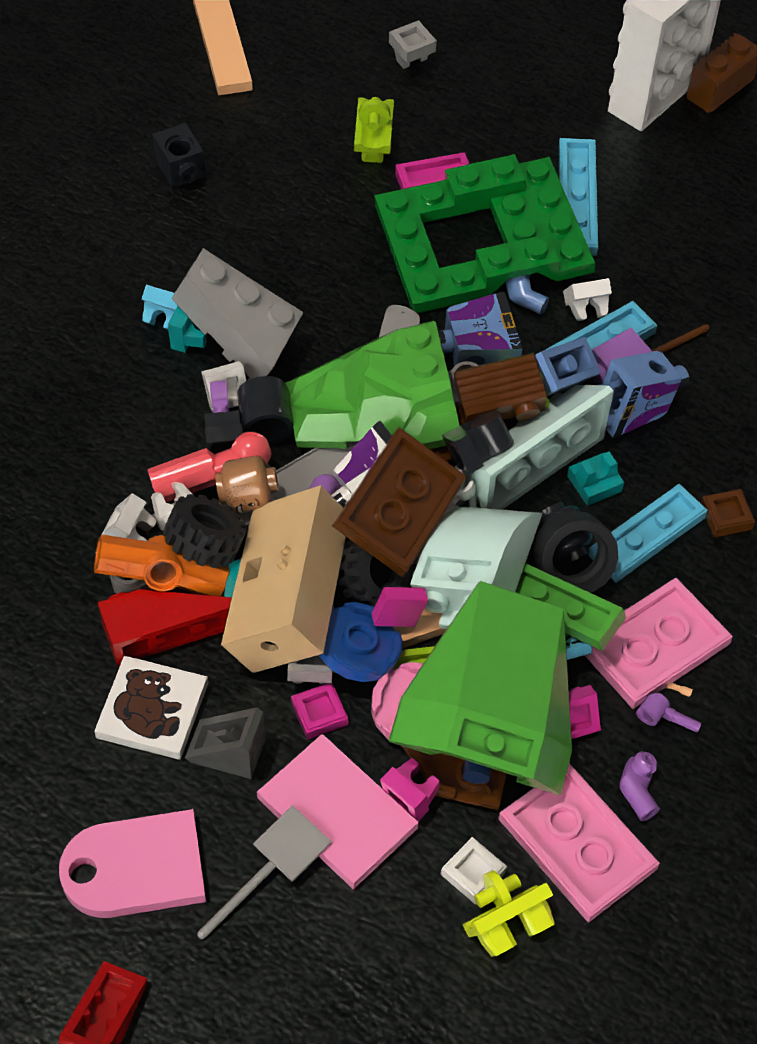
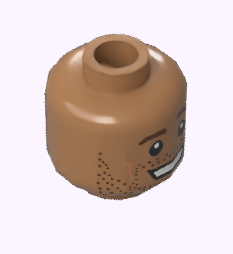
(246, 483)

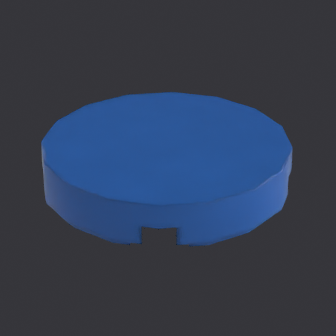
(357, 646)

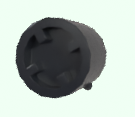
(266, 408)

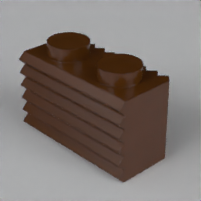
(722, 72)
(502, 386)

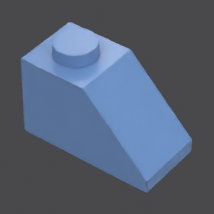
(566, 366)

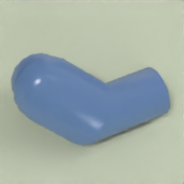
(521, 294)

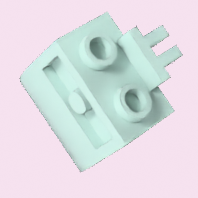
(473, 548)

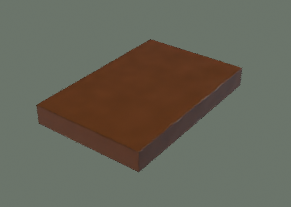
(399, 501)

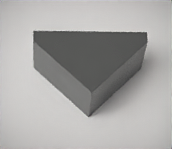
(229, 742)

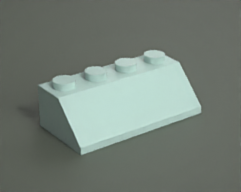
(543, 446)

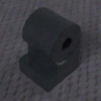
(478, 441)

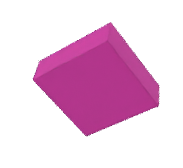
(399, 606)
(319, 710)

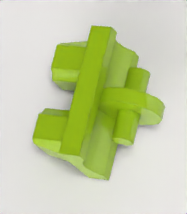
(374, 128)

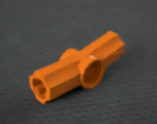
(140, 561)

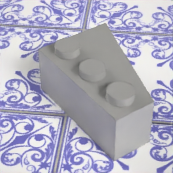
(237, 313)

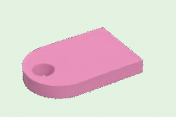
(138, 863)

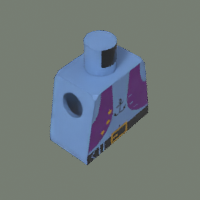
(480, 331)
(642, 390)

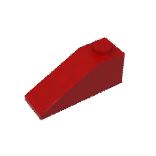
(157, 621)

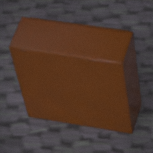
(728, 513)

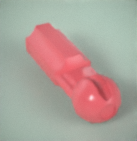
(199, 468)

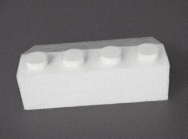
(658, 55)

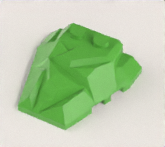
(387, 380)

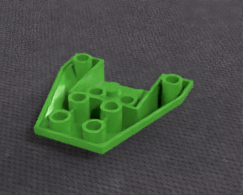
(495, 690)

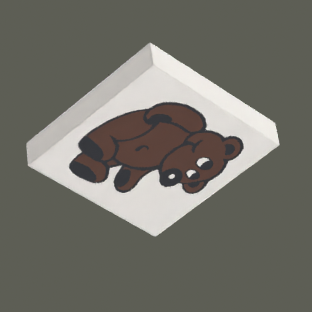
(151, 707)

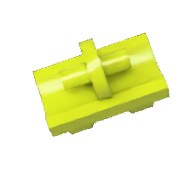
(528, 905)

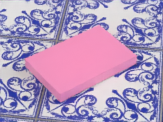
(659, 643)
(344, 806)
(579, 844)

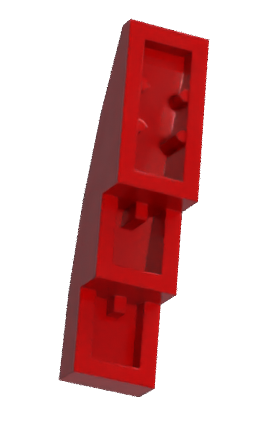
(105, 1007)

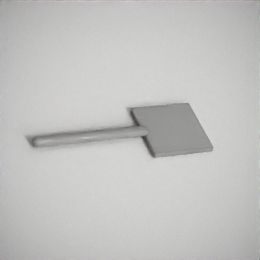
(288, 845)

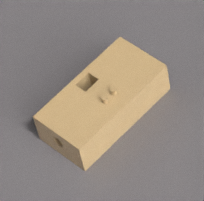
(286, 581)

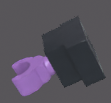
(222, 425)

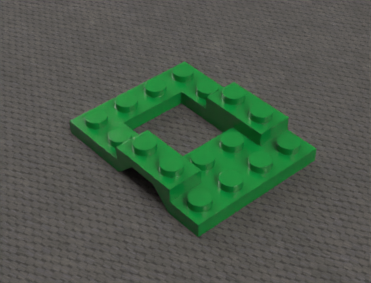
(530, 215)

